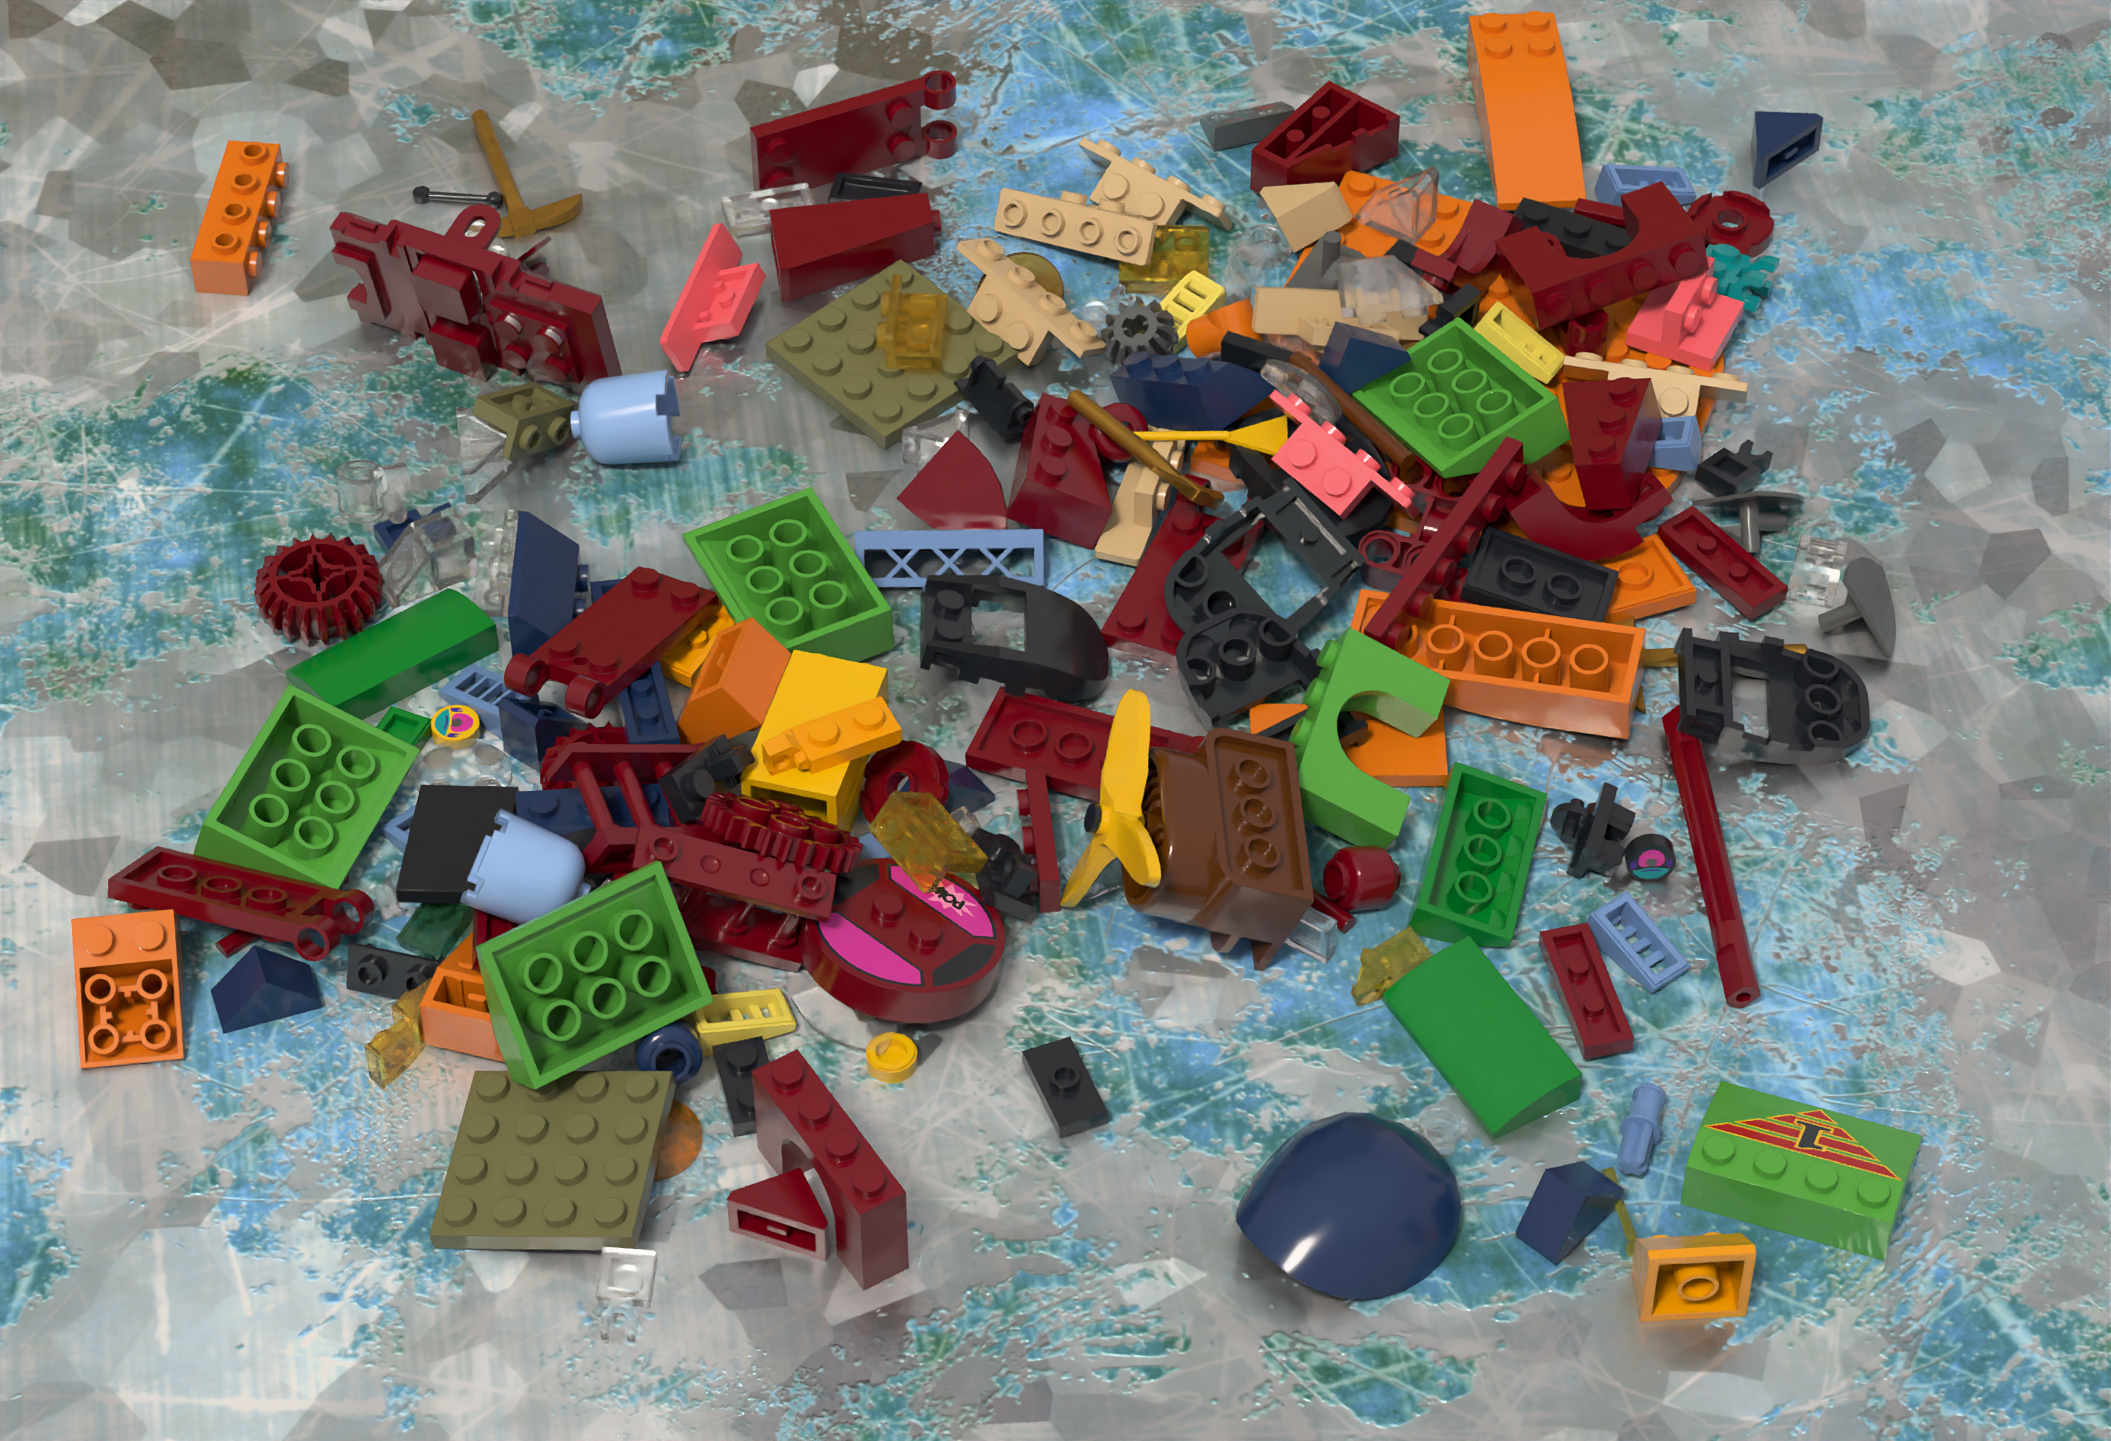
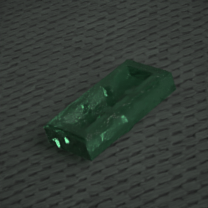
(435, 929)

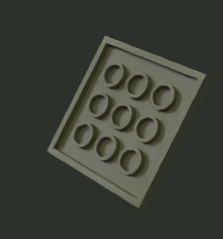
(840, 362)
(554, 1162)

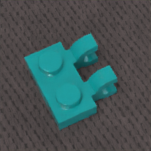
(1737, 272)

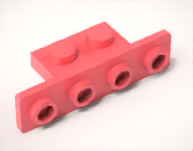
(713, 299)
(1329, 469)

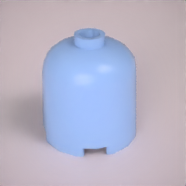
(629, 419)
(524, 871)

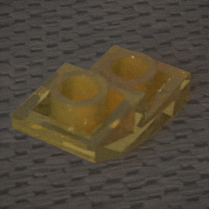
(397, 1047)

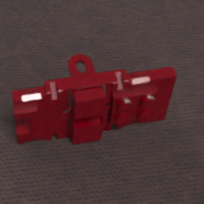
(429, 288)

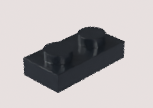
(734, 1069)

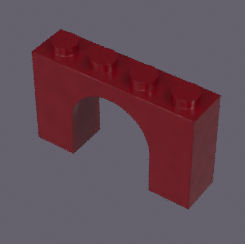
(1560, 288)
(808, 1129)

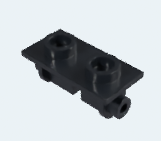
(994, 399)
(386, 971)

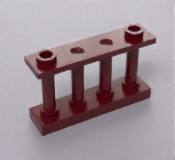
(627, 764)
(750, 879)

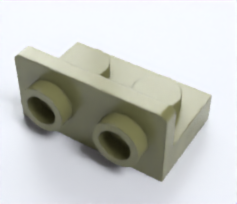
(529, 416)

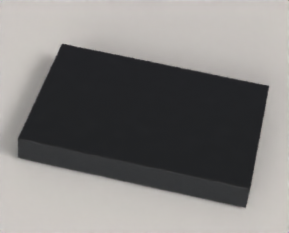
(1536, 578)
(446, 839)

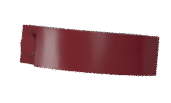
(1472, 253)
(1579, 530)

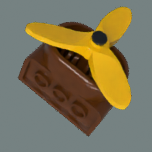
(1201, 833)

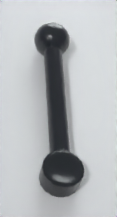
(423, 195)

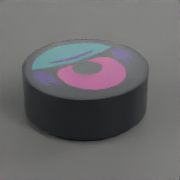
(1650, 857)

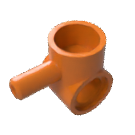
(1207, 331)

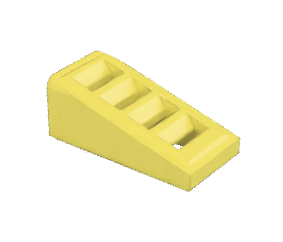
(1198, 295)
(1520, 343)
(731, 1007)

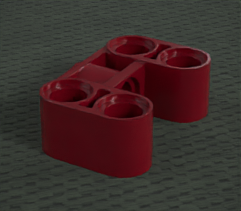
(1403, 550)

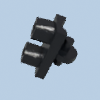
(1589, 827)

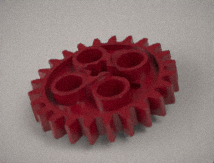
(781, 832)

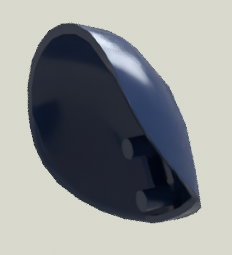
(1353, 1206)

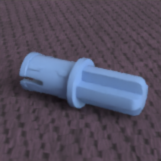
(1640, 1128)

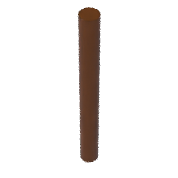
(1359, 416)

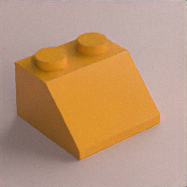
(1693, 1276)

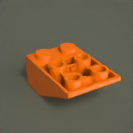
(733, 684)
(129, 988)
(457, 1009)

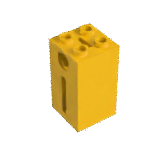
(809, 690)

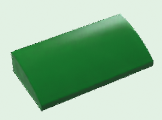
(399, 655)
(1477, 859)
(1483, 1039)

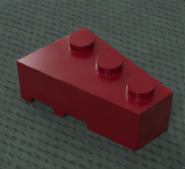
(1325, 140)
(1611, 437)
(1059, 476)

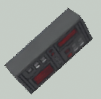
(1244, 125)

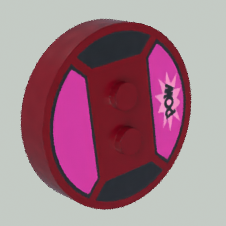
(904, 949)

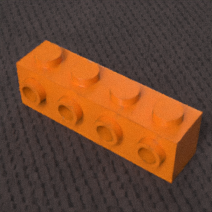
(239, 218)

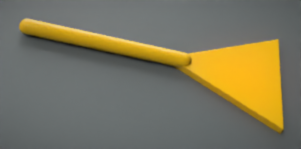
(1262, 437)

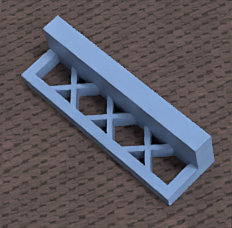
(950, 541)

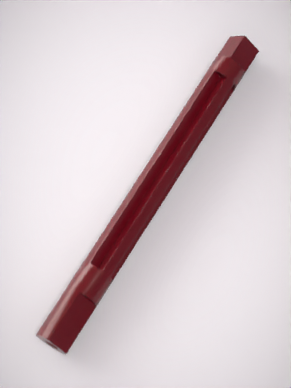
(1712, 865)

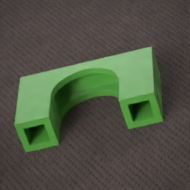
(1371, 680)

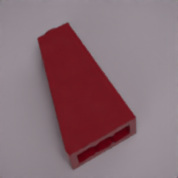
(848, 240)

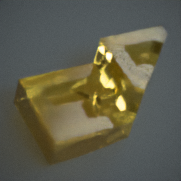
(1387, 964)

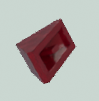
(781, 1214)

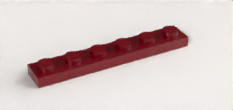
(1452, 540)

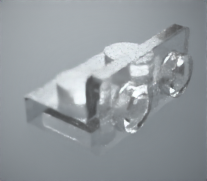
(496, 568)

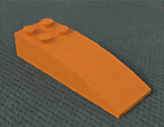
(1525, 108)
(1527, 664)

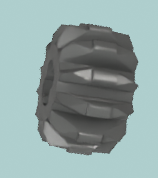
(1138, 330)

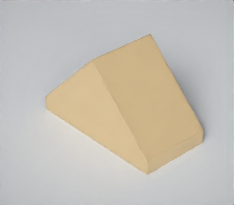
(1306, 211)

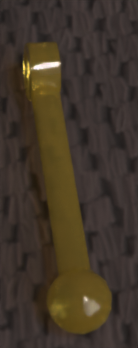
(1623, 1215)

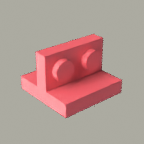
(1686, 321)

